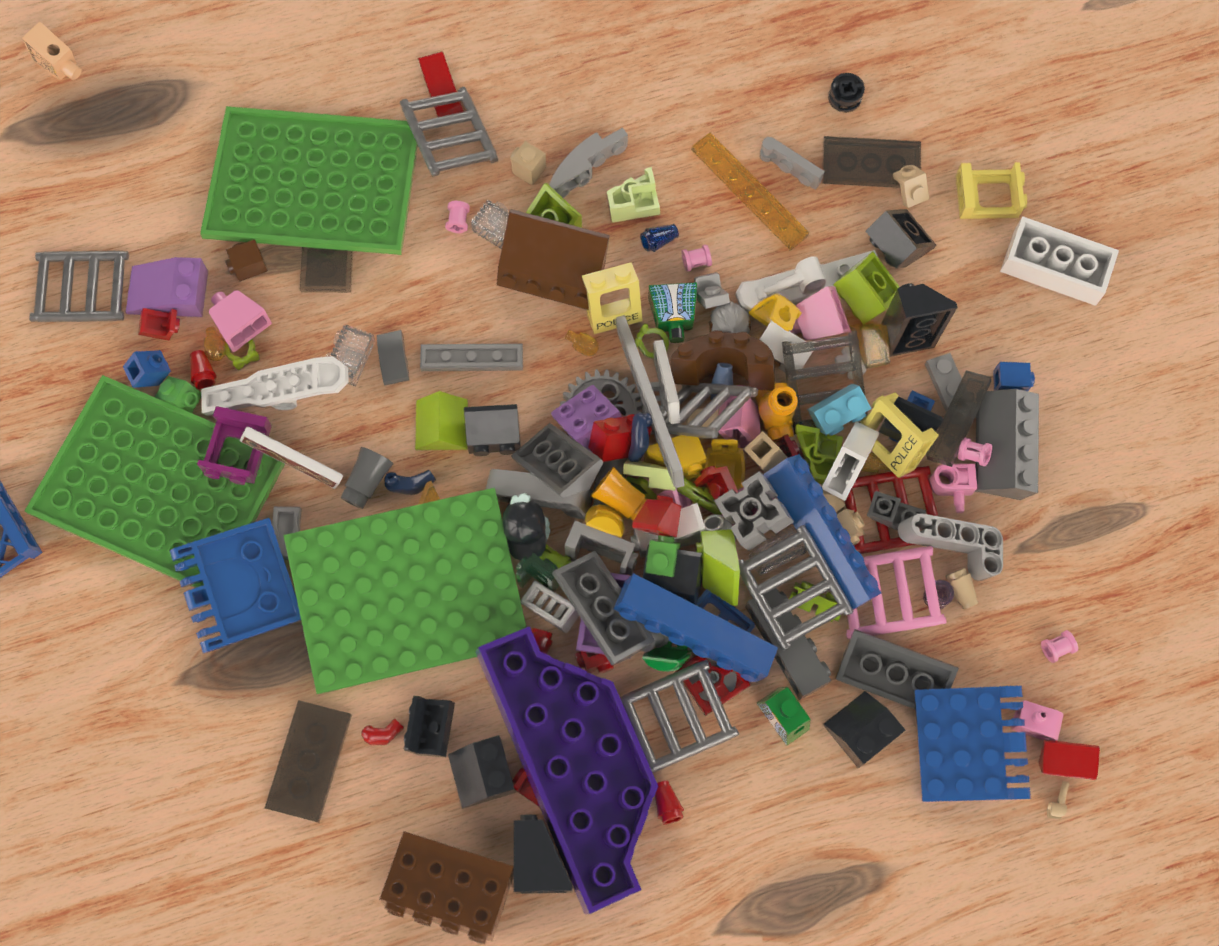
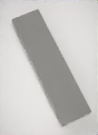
(471, 357)

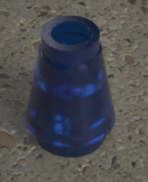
(657, 237)

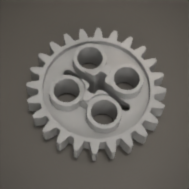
(606, 383)

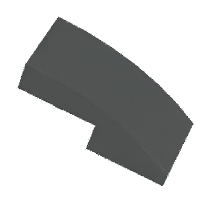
(392, 357)
(890, 510)

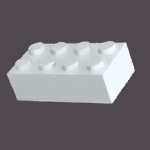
(1059, 261)

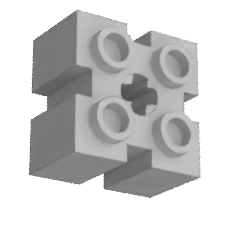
(738, 509)

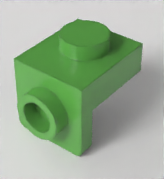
(179, 393)
(662, 556)

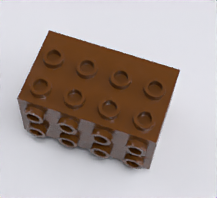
(447, 887)

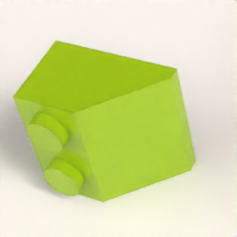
(867, 288)
(719, 564)

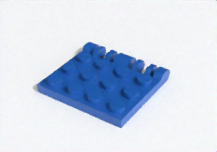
(241, 581)
(965, 744)

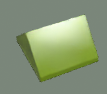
(554, 207)
(440, 422)

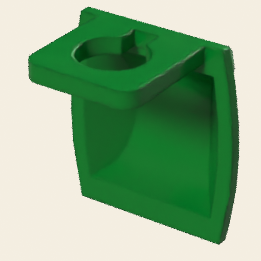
(667, 657)

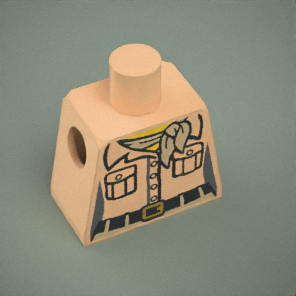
(51, 53)

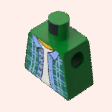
(673, 308)
(785, 714)

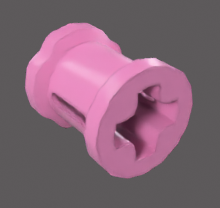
(457, 216)
(696, 258)
(975, 451)
(1059, 646)

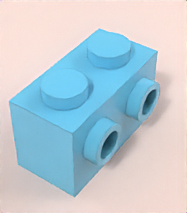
(840, 409)

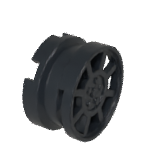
(846, 91)

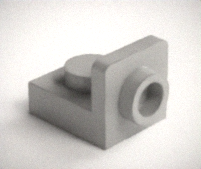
(710, 292)

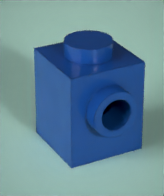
(146, 368)
(1013, 376)

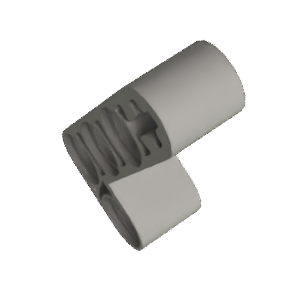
(512, 483)
(980, 553)

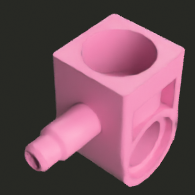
(961, 479)
(1039, 721)

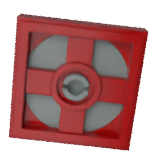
(726, 682)

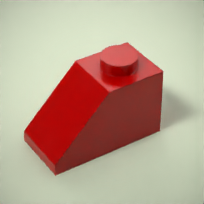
(658, 517)

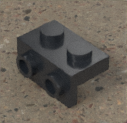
(917, 415)
(429, 727)

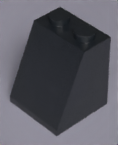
(536, 859)

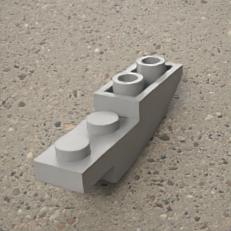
(592, 152)

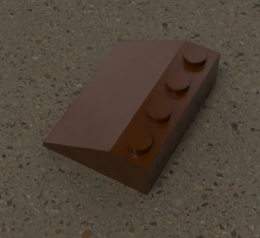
(549, 258)

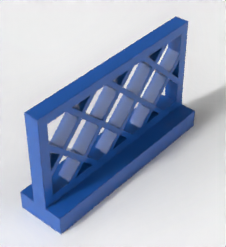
(17, 532)

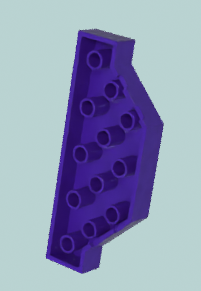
(578, 762)

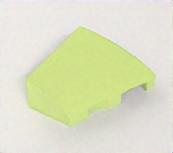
(634, 198)
(657, 474)

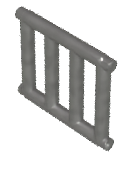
(470, 115)
(90, 312)
(703, 391)
(815, 559)
(702, 742)

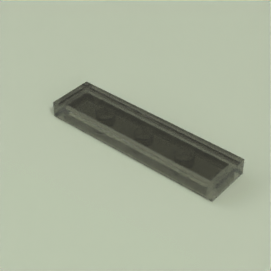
(959, 418)

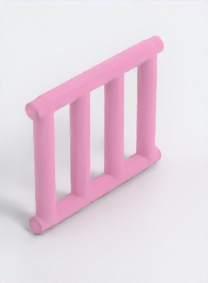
(908, 621)

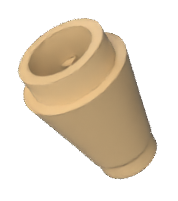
(963, 587)

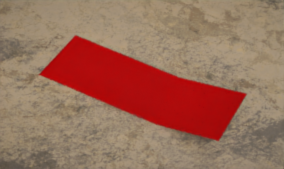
(439, 81)

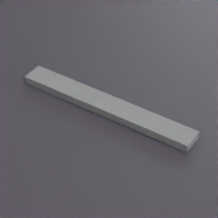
(650, 403)

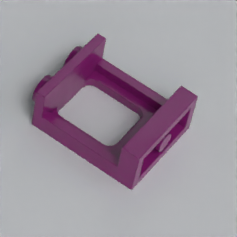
(233, 424)

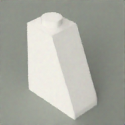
(850, 460)
(688, 530)

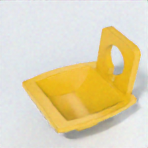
(778, 310)
(727, 456)
(606, 520)

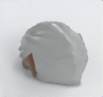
(730, 318)

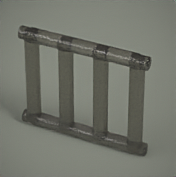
(793, 375)

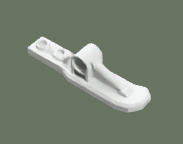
(797, 283)
(278, 386)

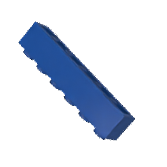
(809, 507)
(695, 628)

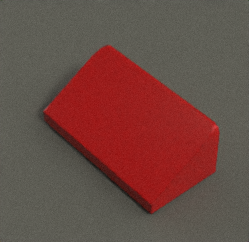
(1069, 759)

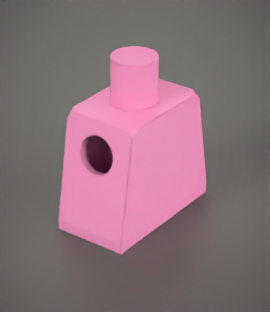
(821, 315)
(238, 318)
(743, 424)

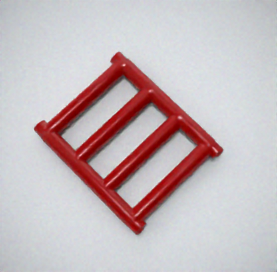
(872, 482)

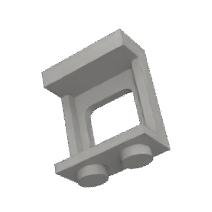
(605, 545)

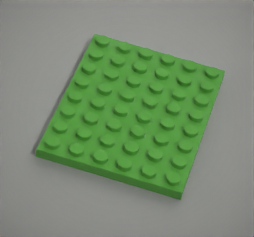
(311, 181)
(136, 484)
(404, 589)

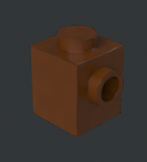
(245, 260)

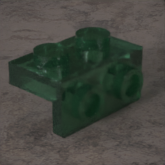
(538, 569)

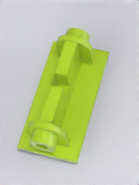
(823, 601)

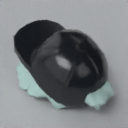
(525, 527)

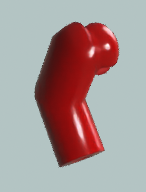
(381, 736)

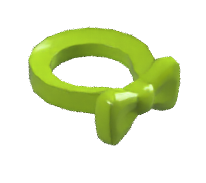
(645, 330)
(238, 362)

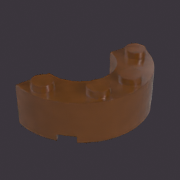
(745, 353)

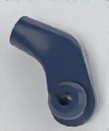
(639, 436)
(408, 485)

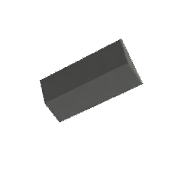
(559, 461)
(593, 596)
(891, 669)

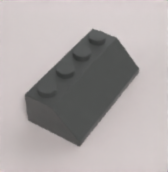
(1012, 426)

